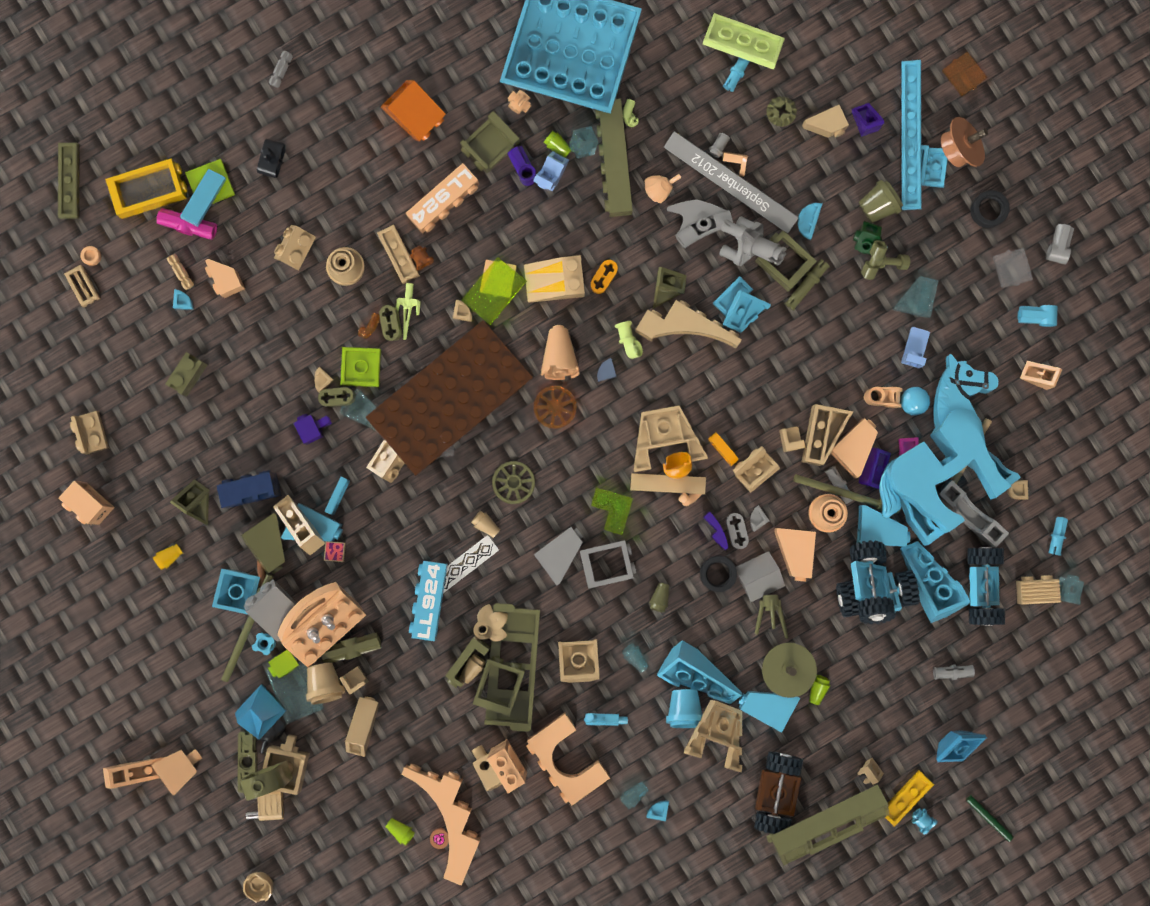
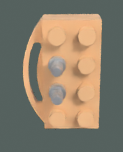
(319, 622)

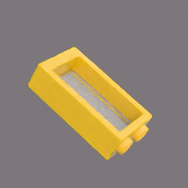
(146, 188)

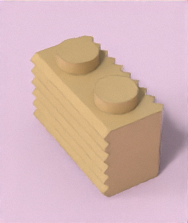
(1038, 591)

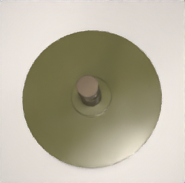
(789, 670)

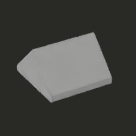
(760, 576)

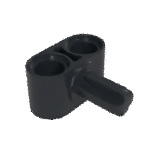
(271, 158)

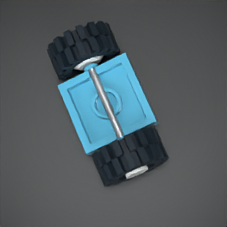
(871, 582)
(985, 586)
(904, 593)

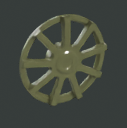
(513, 482)

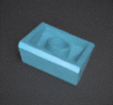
(234, 590)

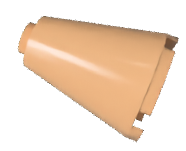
(559, 355)

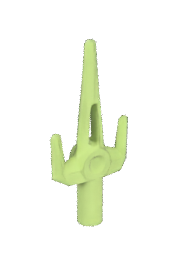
(407, 303)

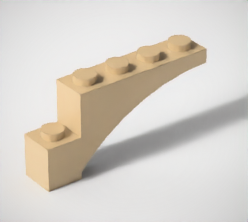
(684, 321)

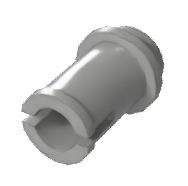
(719, 145)

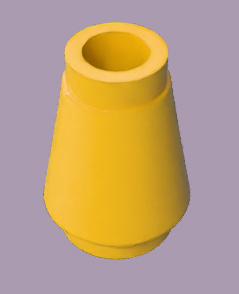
(167, 556)

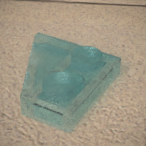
(918, 298)

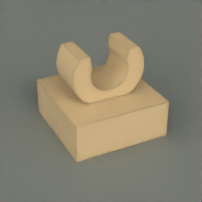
(872, 772)

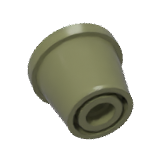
(880, 202)

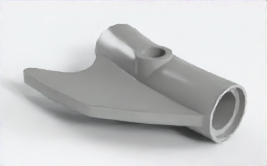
(695, 213)

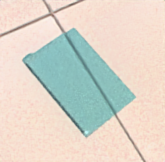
(292, 692)

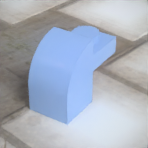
(551, 171)

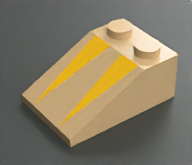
(554, 279)

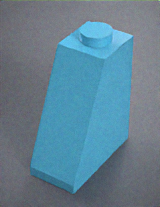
(326, 527)
(876, 527)
(768, 707)

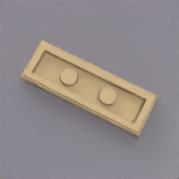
(398, 254)

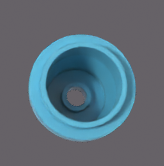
(684, 709)

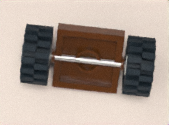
(778, 792)

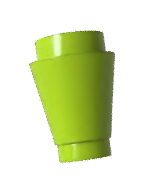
(557, 144)
(819, 689)
(400, 831)

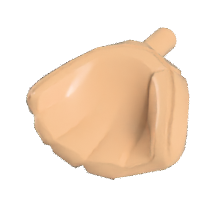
(659, 187)

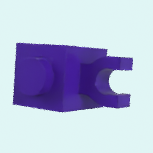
(310, 429)

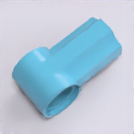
(1044, 315)

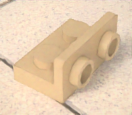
(89, 433)
(386, 463)

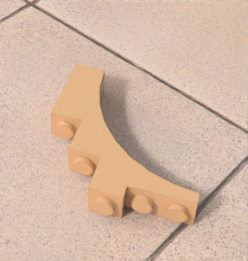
(443, 791)

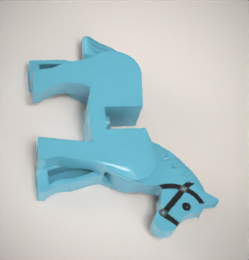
(959, 434)

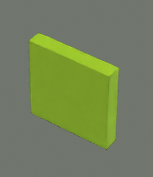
(195, 176)
(360, 367)

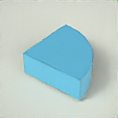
(182, 301)
(658, 811)

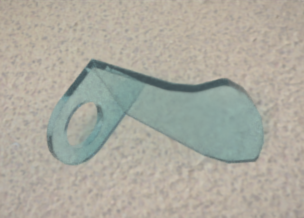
(359, 409)

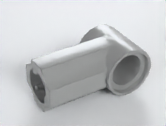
(1059, 248)

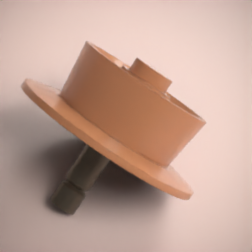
(963, 143)

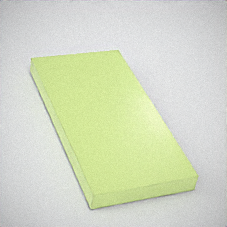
(743, 41)

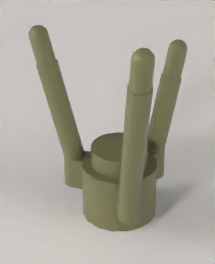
(771, 604)

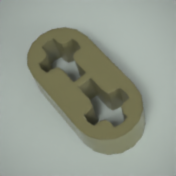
(386, 324)
(337, 401)

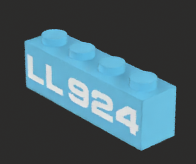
(429, 600)

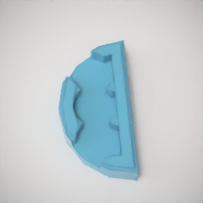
(808, 219)

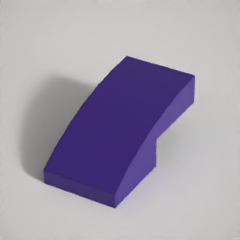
(718, 536)

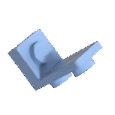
(915, 348)

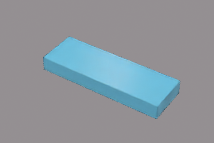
(203, 197)

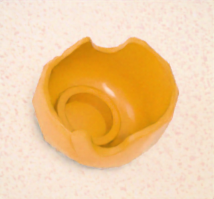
(678, 465)

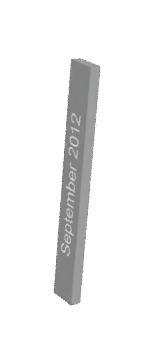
(731, 182)

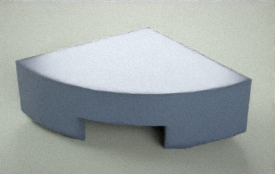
(606, 371)

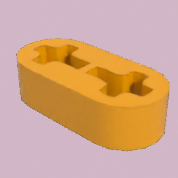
(600, 274)
(723, 449)

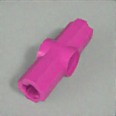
(172, 220)

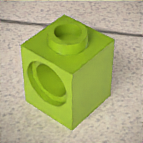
(282, 664)

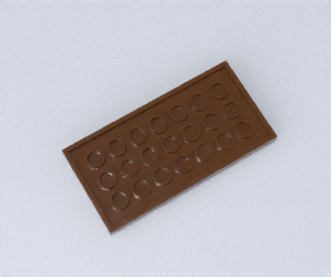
(449, 398)

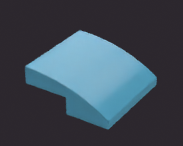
(933, 166)

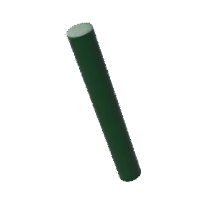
(989, 818)

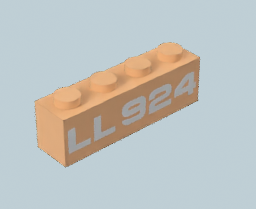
(443, 198)

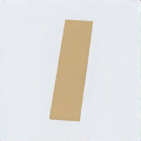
(663, 483)

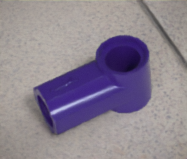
(522, 164)

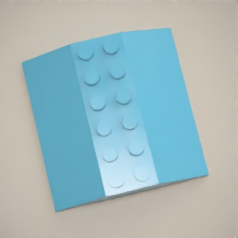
(572, 50)

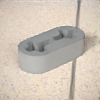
(741, 529)

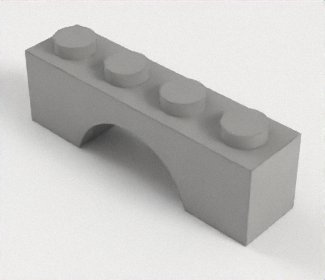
(983, 526)

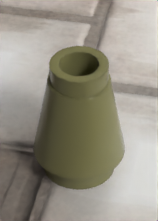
(659, 600)

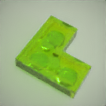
(616, 505)

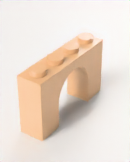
(573, 786)

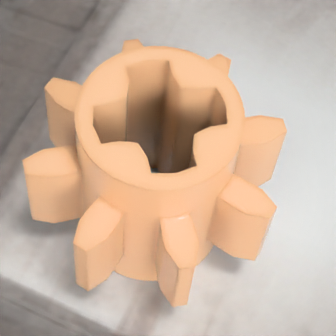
(519, 102)

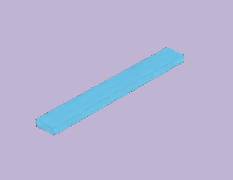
(911, 135)

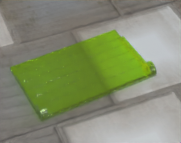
(494, 290)

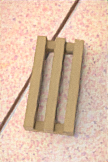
(90, 300)

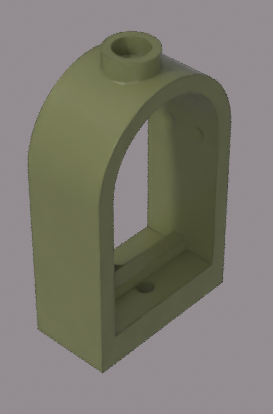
(266, 780)

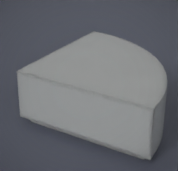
(758, 518)

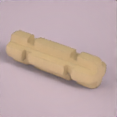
(180, 271)

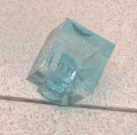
(583, 142)

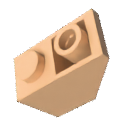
(226, 278)

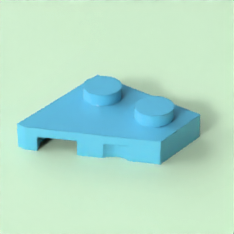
(744, 311)

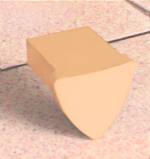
(736, 158)

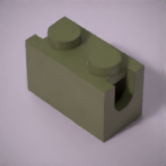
(186, 374)

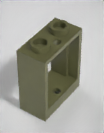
(775, 274)
(491, 704)

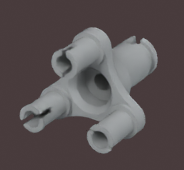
(750, 243)

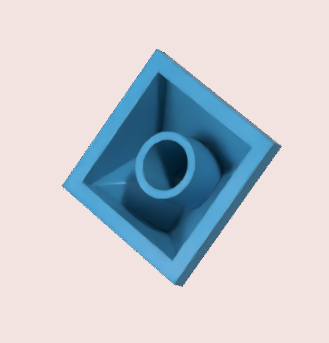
(259, 712)
(958, 745)

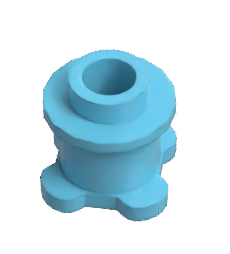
(259, 646)
(923, 820)

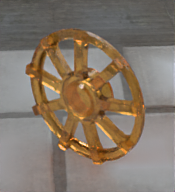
(554, 407)

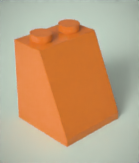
(414, 110)

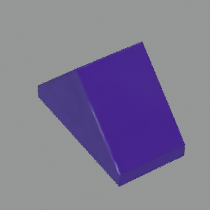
(867, 119)

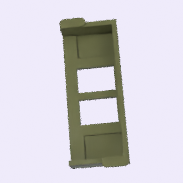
(520, 627)
(796, 840)

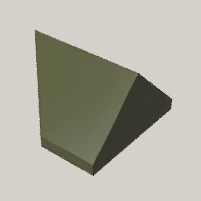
(668, 286)
(193, 501)

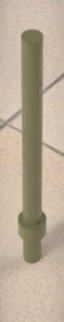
(839, 491)
(241, 641)

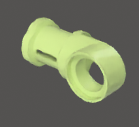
(632, 346)

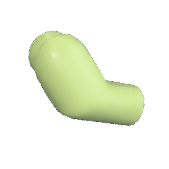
(628, 116)

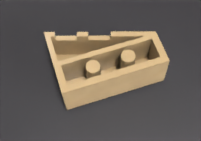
(822, 433)

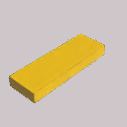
(908, 797)

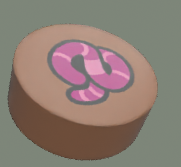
(439, 838)

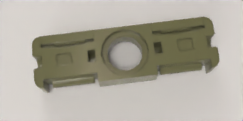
(246, 747)

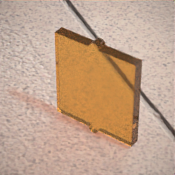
(964, 74)

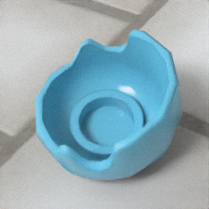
(915, 401)

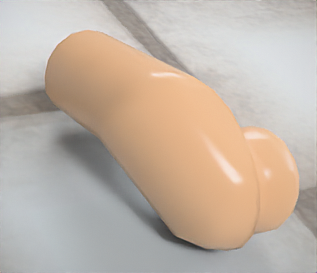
(688, 499)

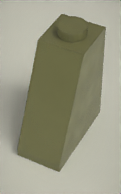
(266, 544)

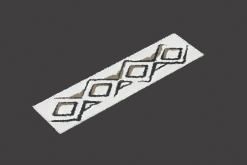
(469, 561)

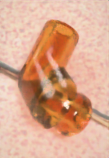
(371, 327)

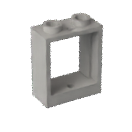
(630, 567)

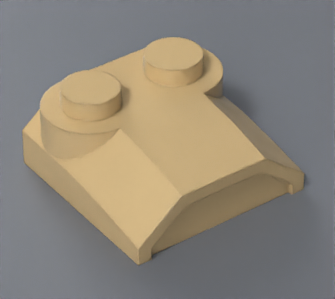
(578, 661)

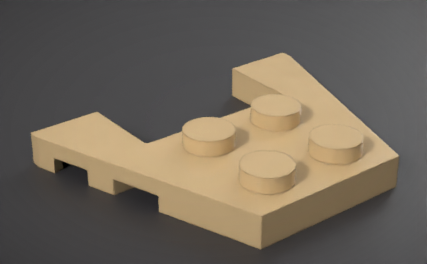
(662, 429)
(721, 725)

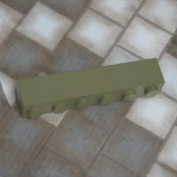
(615, 161)

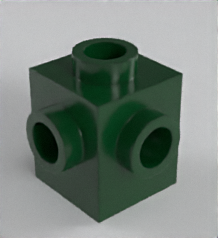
(866, 236)

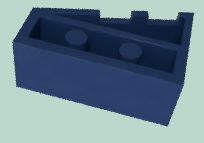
(248, 489)

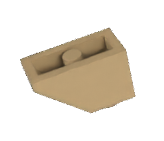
(828, 123)

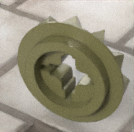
(773, 113)

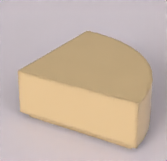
(462, 312)
(322, 379)

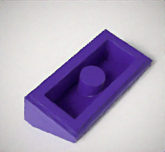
(874, 468)

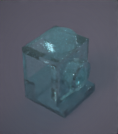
(1066, 594)

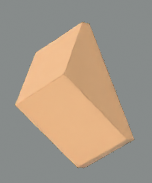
(1041, 375)

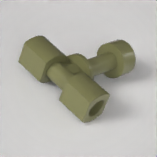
(879, 260)

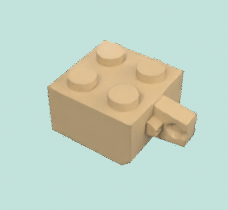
(296, 761)

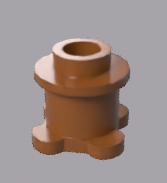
(421, 257)

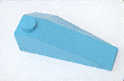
(937, 589)
(692, 669)

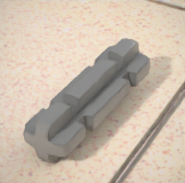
(280, 69)

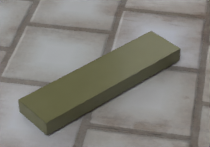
(68, 180)

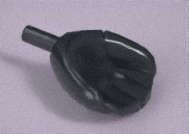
(272, 734)

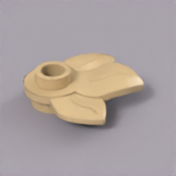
(493, 622)

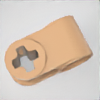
(887, 397)

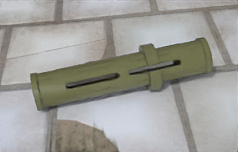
(812, 278)

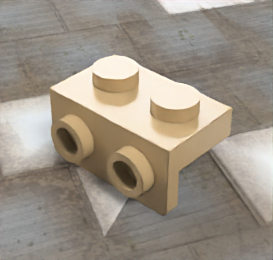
(294, 246)
(755, 469)

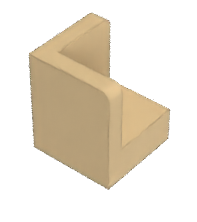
(791, 439)
(354, 680)

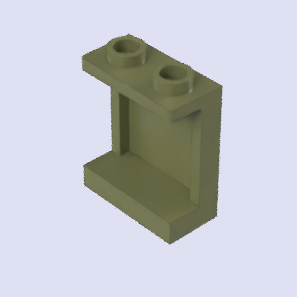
(490, 143)
(452, 675)

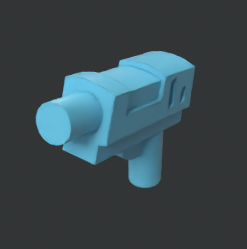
(605, 719)

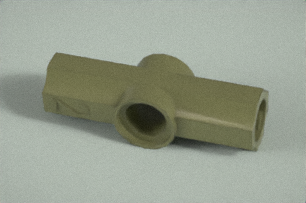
(352, 648)

